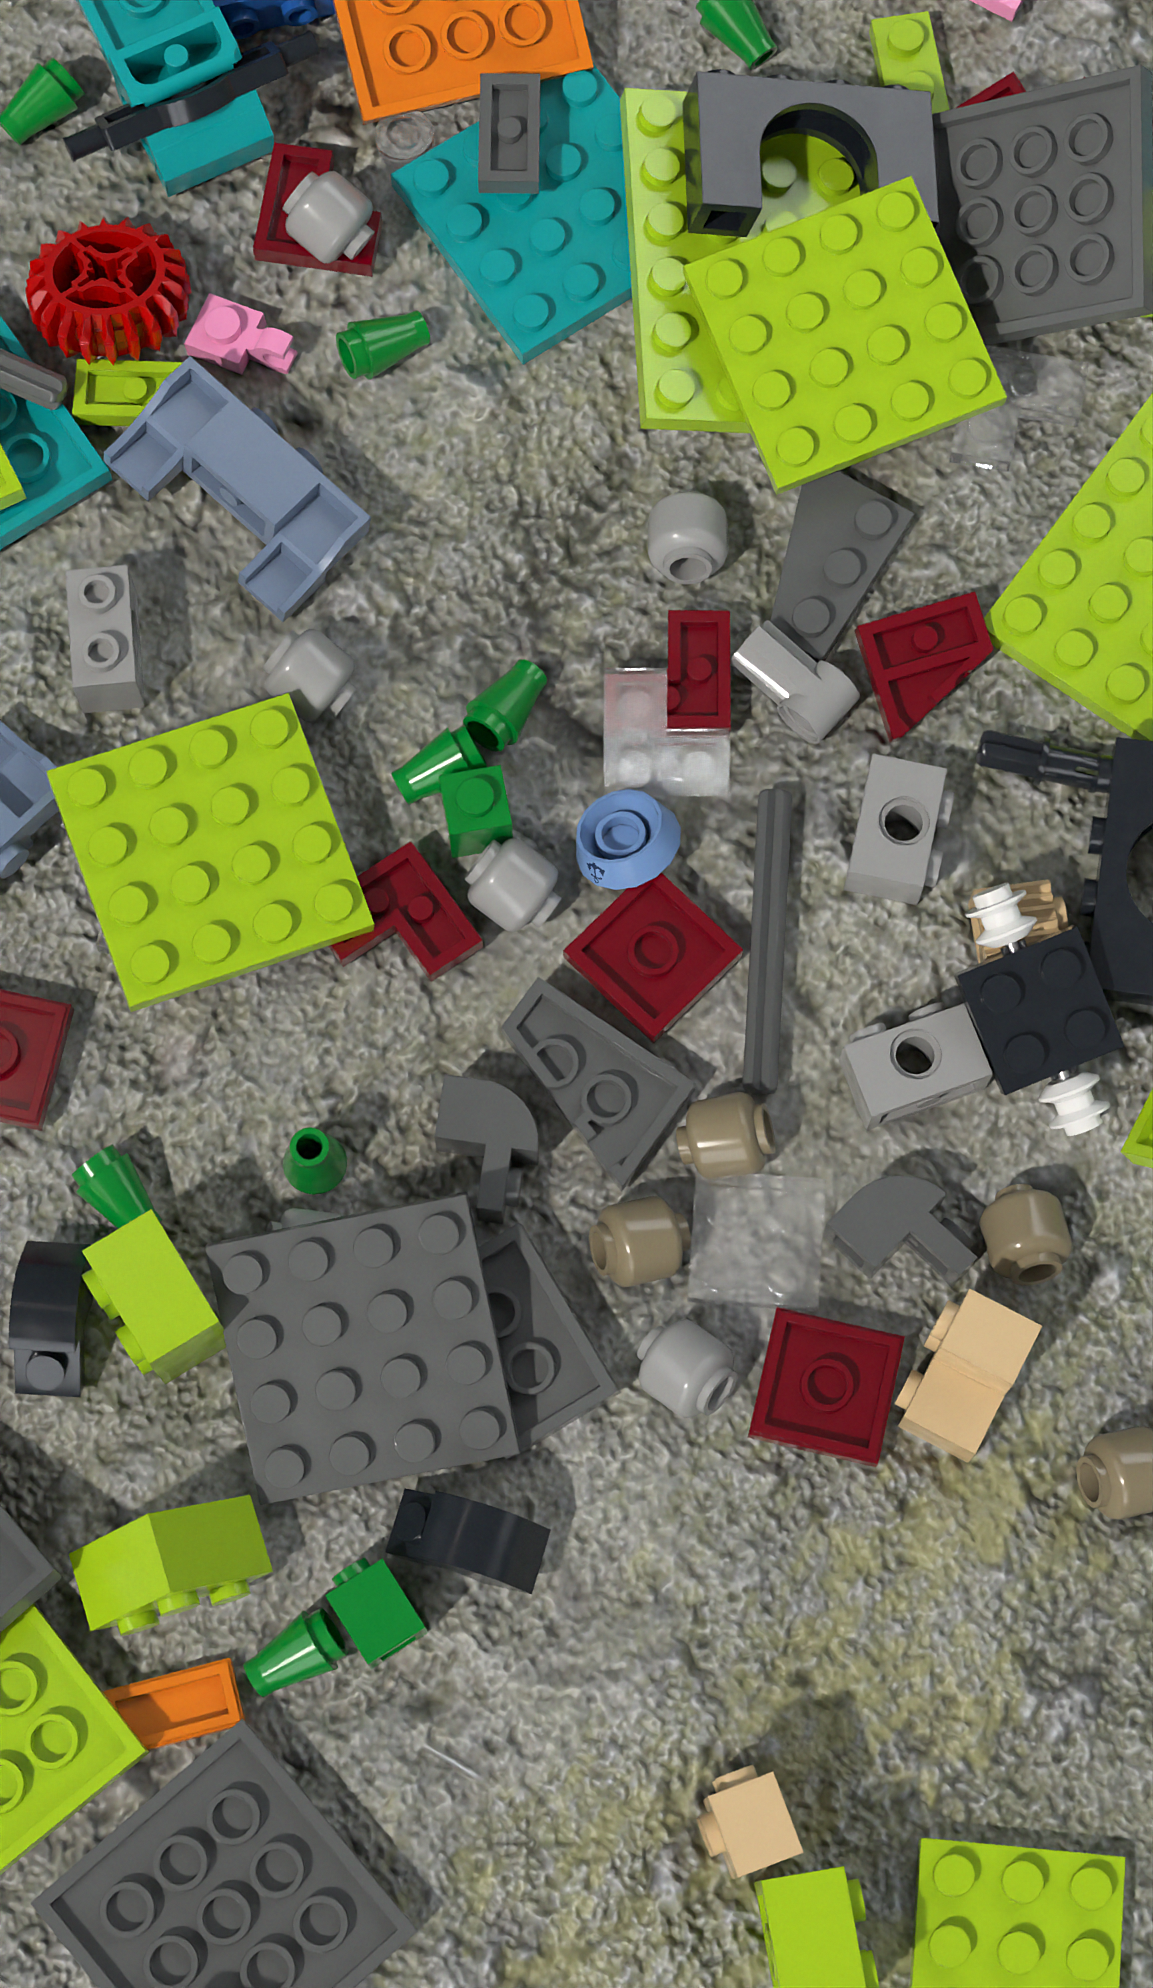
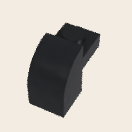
(49, 1319)
(468, 1539)

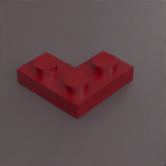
(272, 243)
(698, 669)
(412, 902)

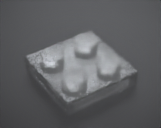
(757, 1241)

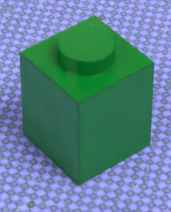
(475, 809)
(374, 1611)

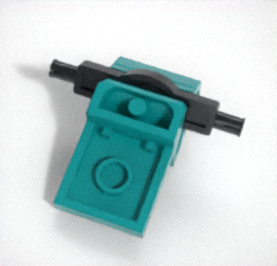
(183, 87)

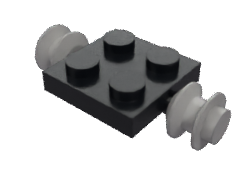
(1038, 1010)

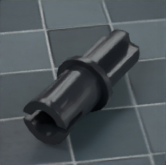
(1037, 759)

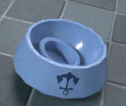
(626, 839)

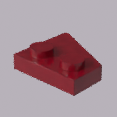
(922, 657)

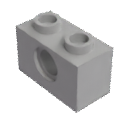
(104, 639)
(905, 793)
(887, 1091)

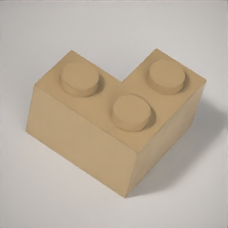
(973, 1367)

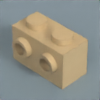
(748, 1822)

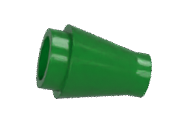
(738, 28)
(40, 101)
(379, 343)
(502, 709)
(444, 755)
(316, 1174)
(113, 1187)
(299, 1652)

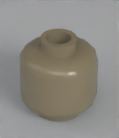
(726, 1136)
(1026, 1235)
(639, 1241)
(1118, 1472)

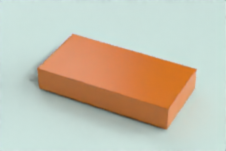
(181, 1704)

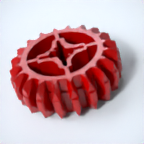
(108, 290)

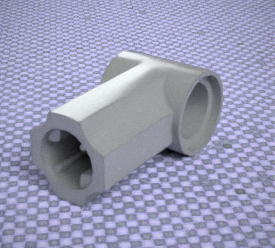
(807, 693)

